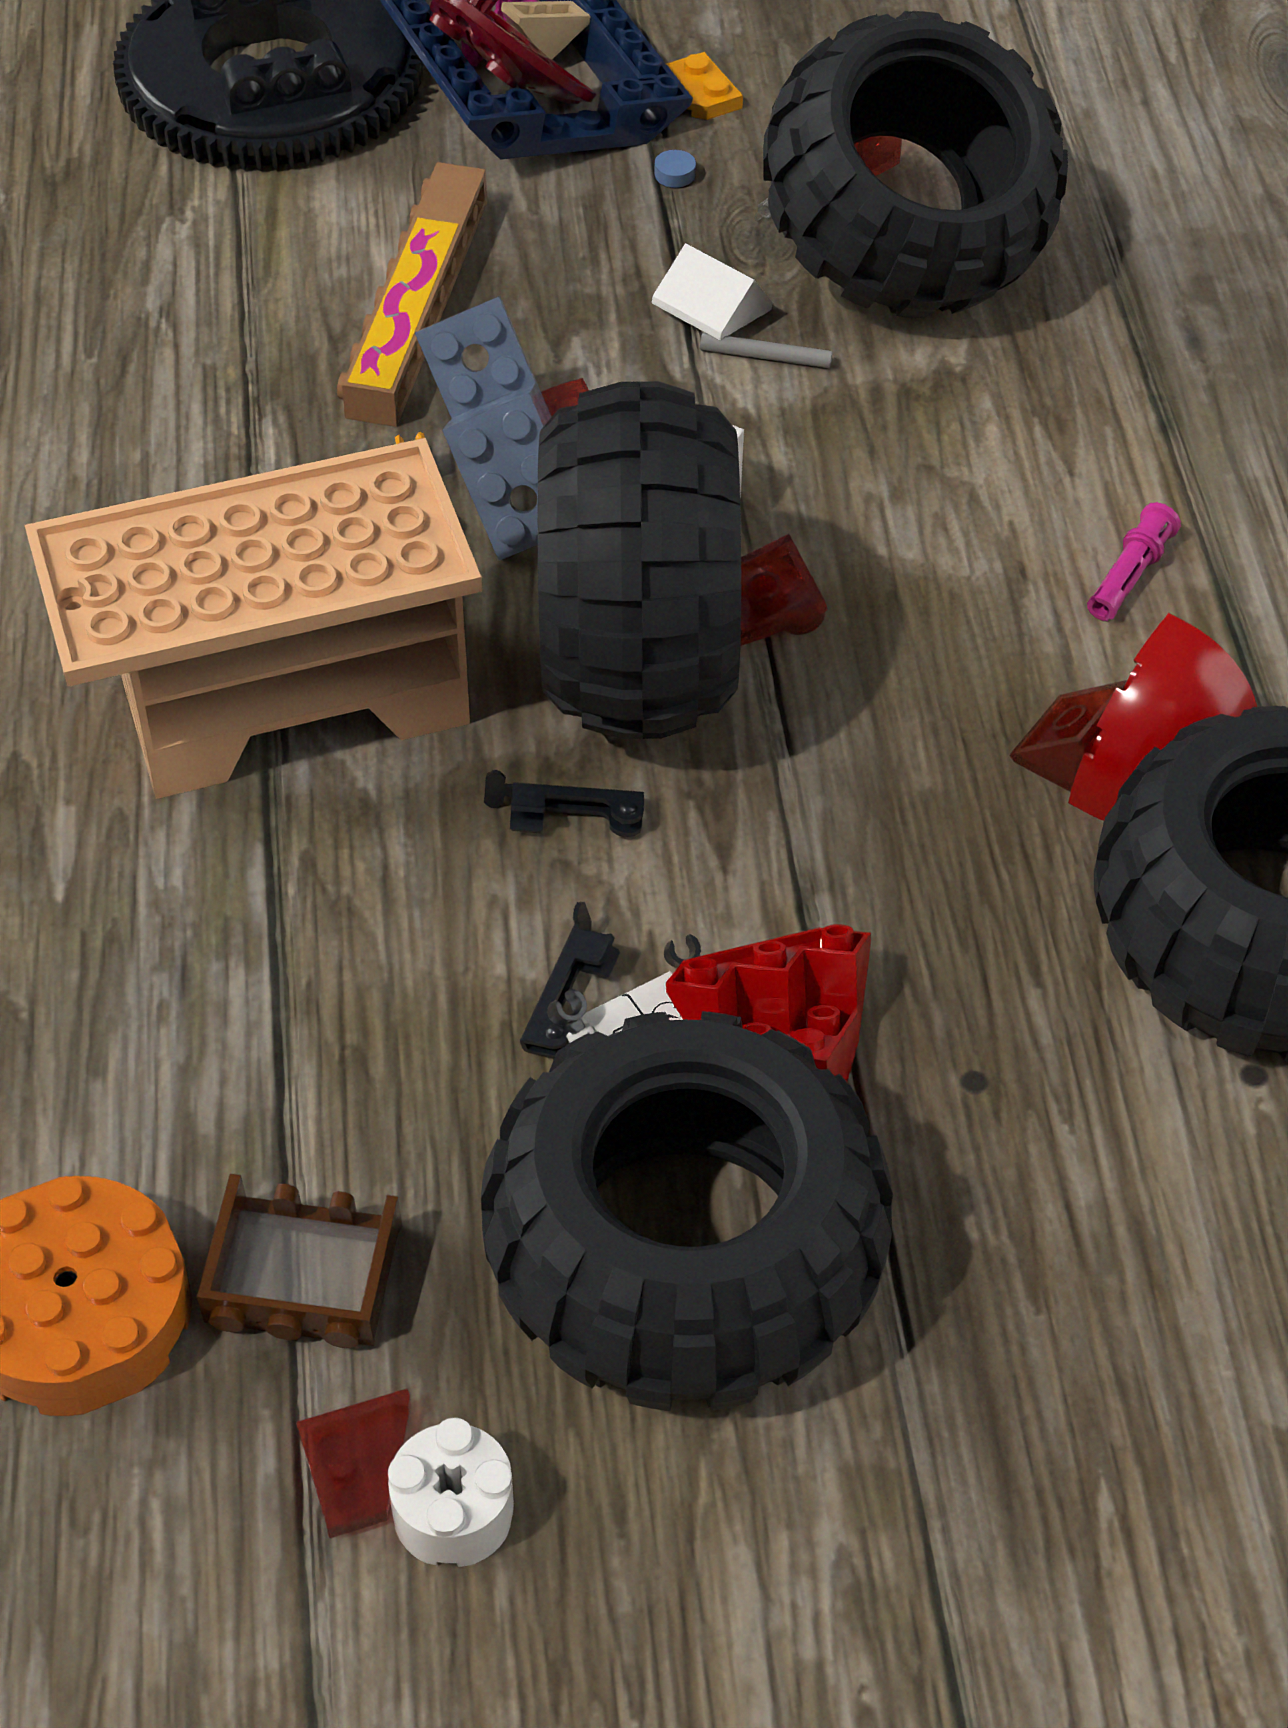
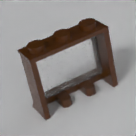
(298, 1266)

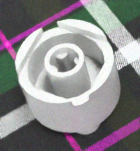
(451, 1494)

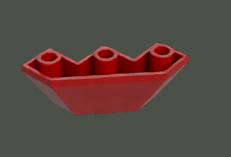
(792, 984)

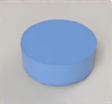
(675, 168)

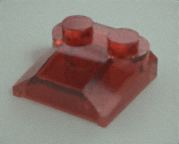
(778, 593)

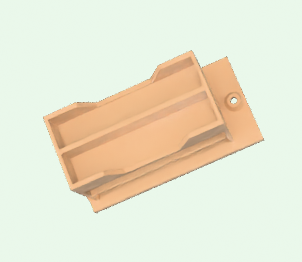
(267, 606)

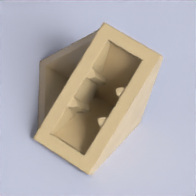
(547, 23)

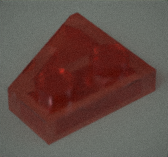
(351, 1459)

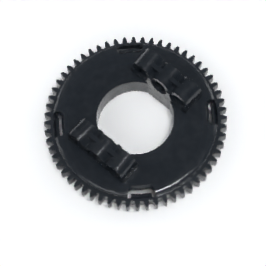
(270, 107)

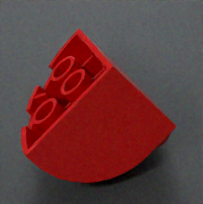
(1175, 683)

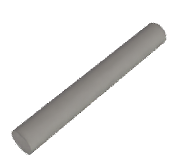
(767, 350)

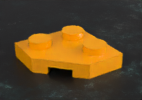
(709, 87)

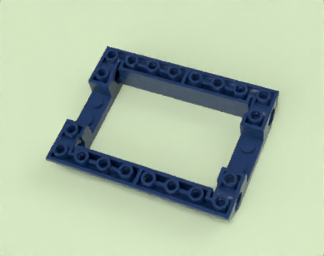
(634, 103)

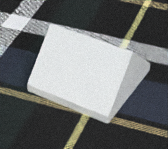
(710, 294)

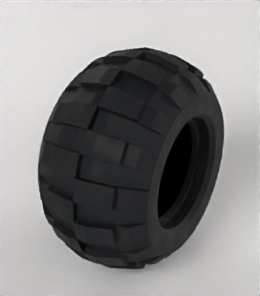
(961, 103)
(639, 559)
(1172, 905)
(671, 1315)

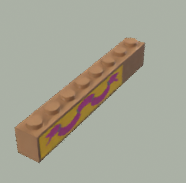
(414, 294)

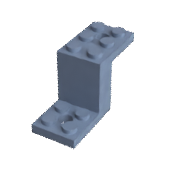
(493, 418)

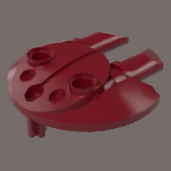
(507, 50)

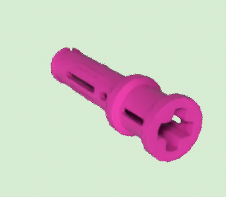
(1140, 548)

